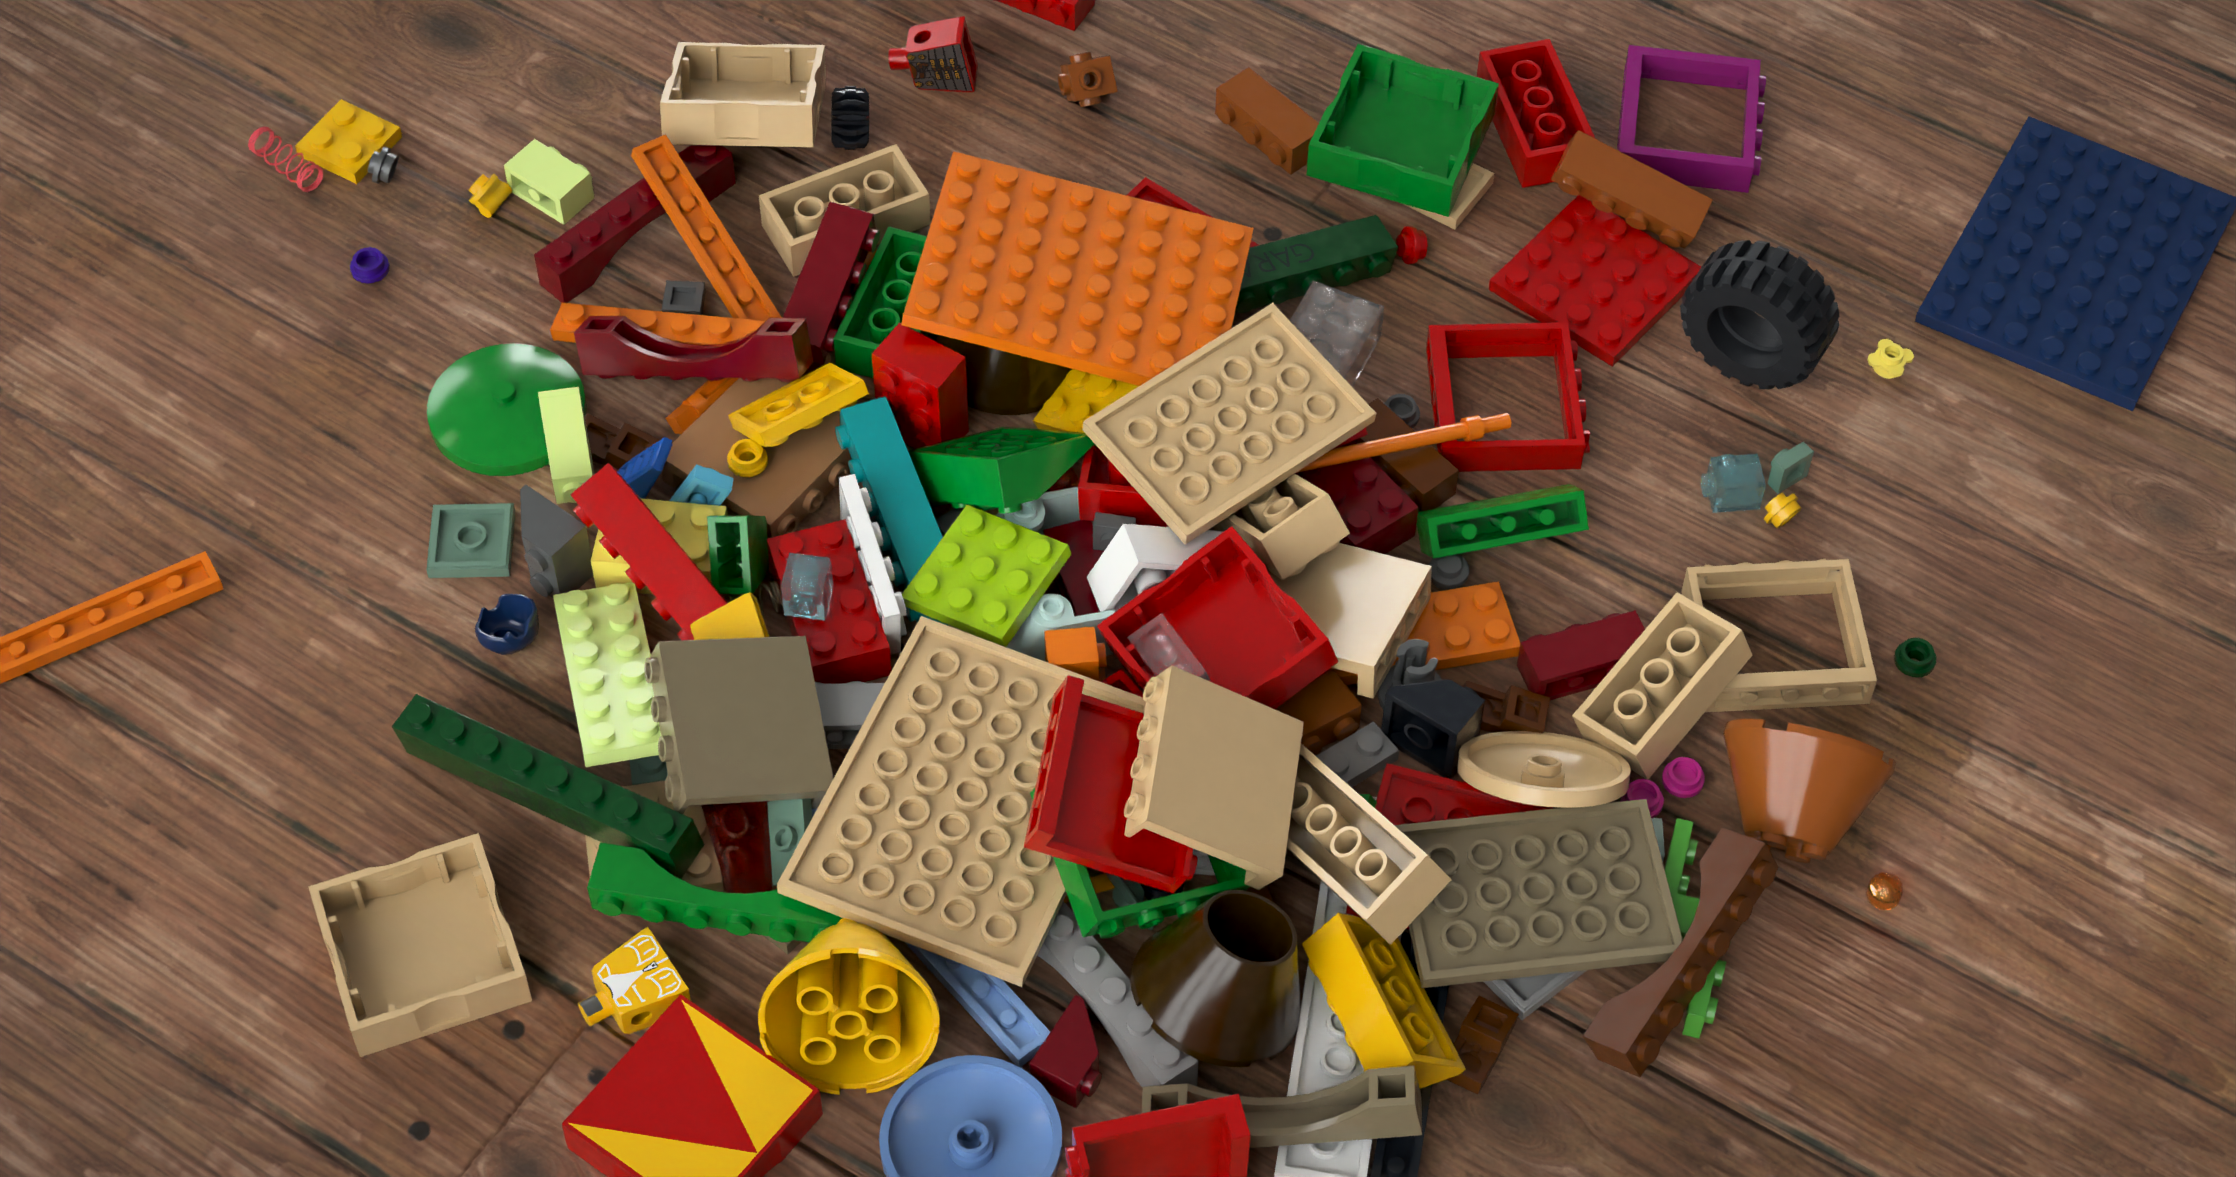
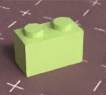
(549, 181)

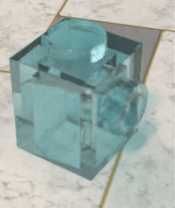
(1734, 483)
(807, 586)

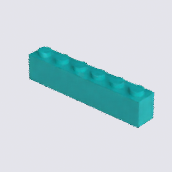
(894, 488)

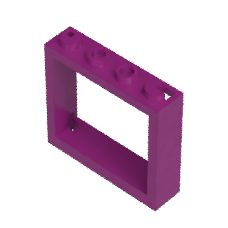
(1704, 69)

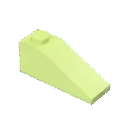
(566, 441)

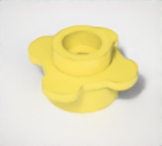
(1890, 359)

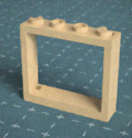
(1792, 688)

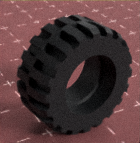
(1777, 286)

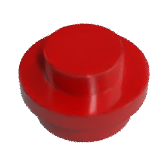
(1411, 245)

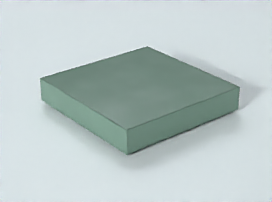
(471, 540)

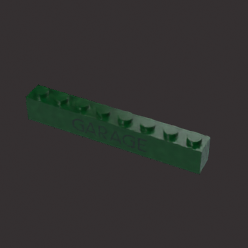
(1327, 256)
(547, 784)

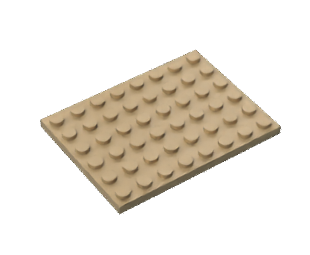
(938, 806)

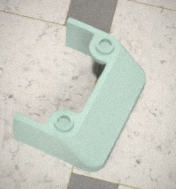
(1052, 610)

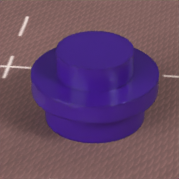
(369, 265)

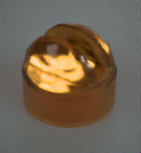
(1880, 894)

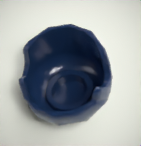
(509, 625)

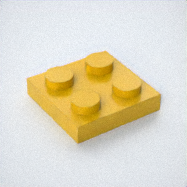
(347, 140)

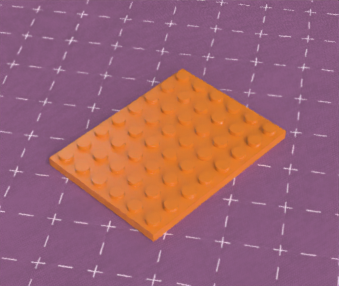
(1073, 272)

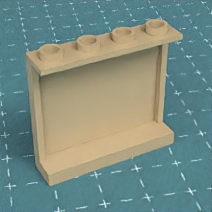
(1362, 606)
(1215, 773)

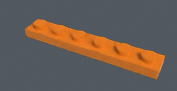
(702, 231)
(668, 325)
(107, 615)

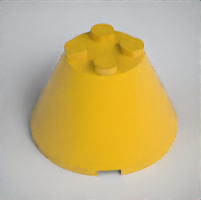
(849, 1012)

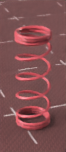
(251, 145)

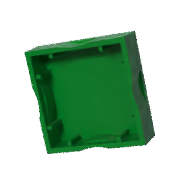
(1402, 130)

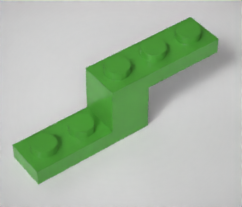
(1681, 852)

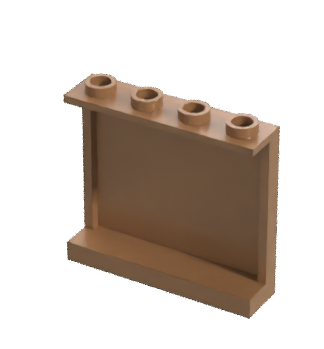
(796, 471)

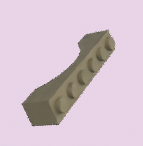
(1366, 1107)

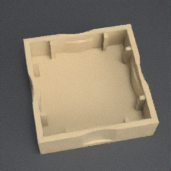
(744, 94)
(419, 945)

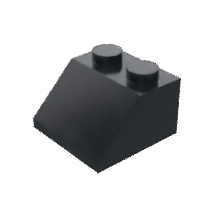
(1432, 722)

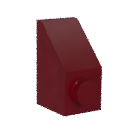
(1069, 1057)

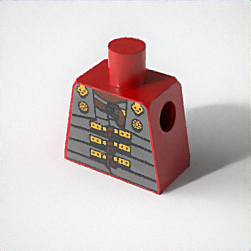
(938, 56)

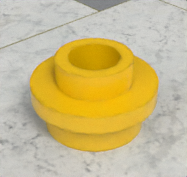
(747, 450)
(1781, 509)

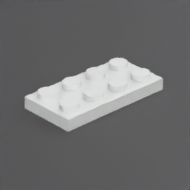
(878, 571)

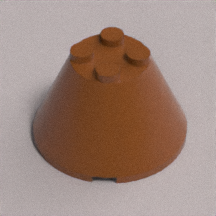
(1801, 784)

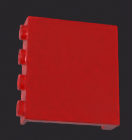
(1085, 791)
(1176, 1141)

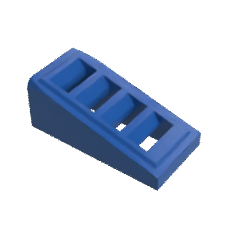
(646, 467)

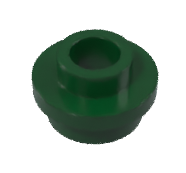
(1917, 649)

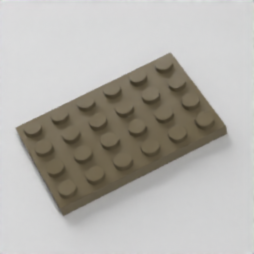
(1543, 894)

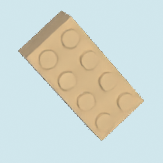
(873, 183)
(1289, 526)
(1663, 684)

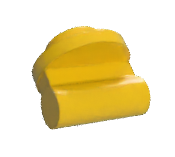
(489, 194)

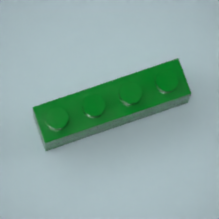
(1502, 521)

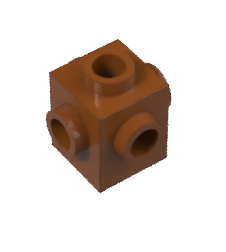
(1099, 78)

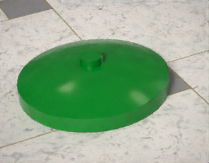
(489, 410)

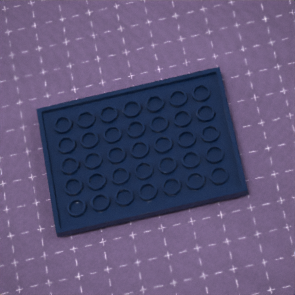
(2078, 262)

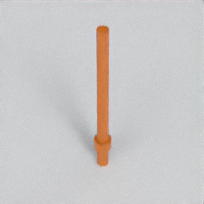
(1469, 429)

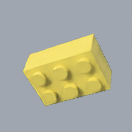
(682, 520)

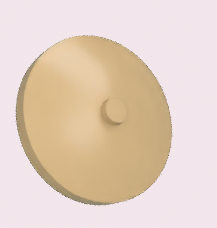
(1544, 769)

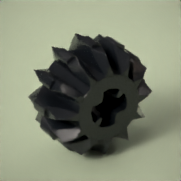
(850, 118)

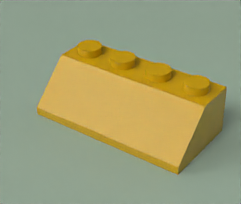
(1380, 1000)

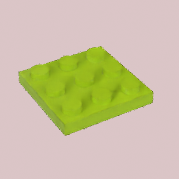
(986, 575)

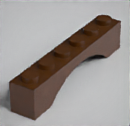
(1637, 1022)

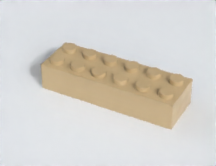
(1359, 851)

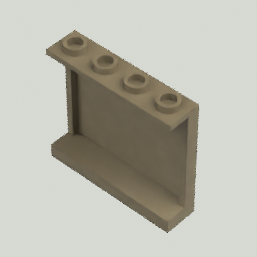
(738, 721)

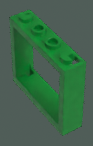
(1145, 914)

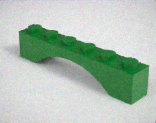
(634, 884)

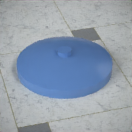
(971, 1122)

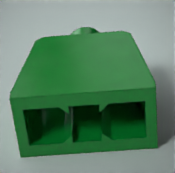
(737, 550)

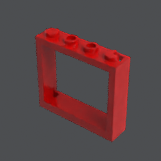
(1509, 341)

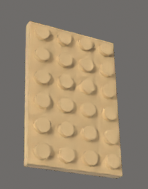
(1228, 422)

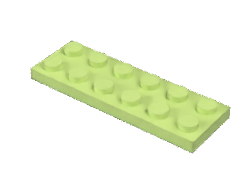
(605, 669)

